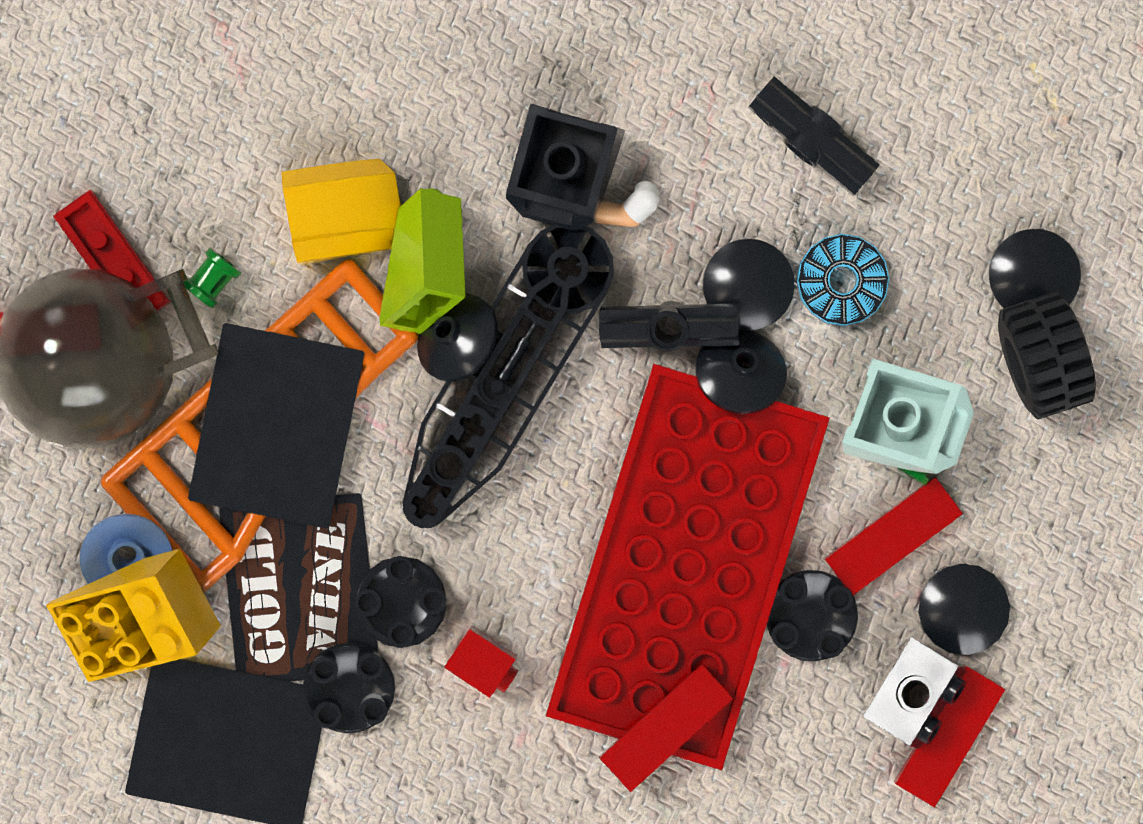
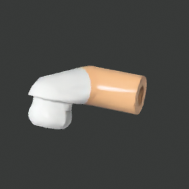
(633, 209)

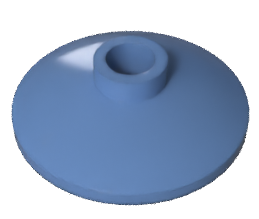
(102, 544)

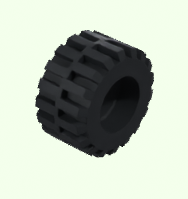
(1047, 355)

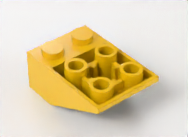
(136, 617)

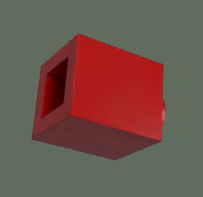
(483, 663)

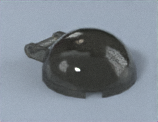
(92, 355)

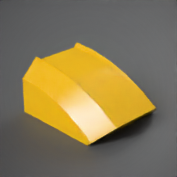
(341, 209)

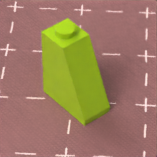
(424, 262)

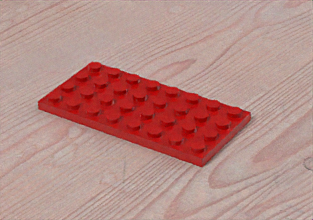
(687, 559)

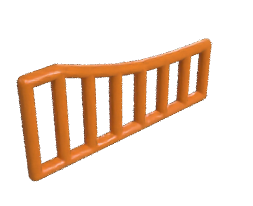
(180, 421)

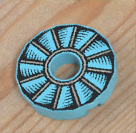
(869, 273)

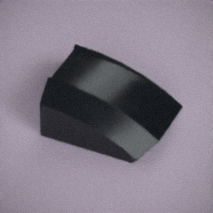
(562, 168)

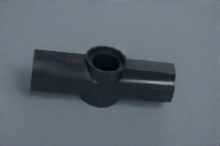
(813, 136)
(640, 328)

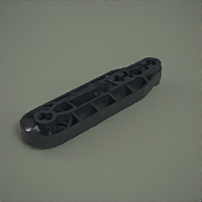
(491, 395)

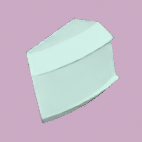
(909, 420)

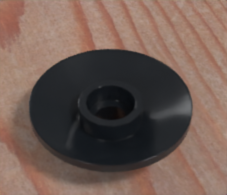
(459, 340)
(740, 388)

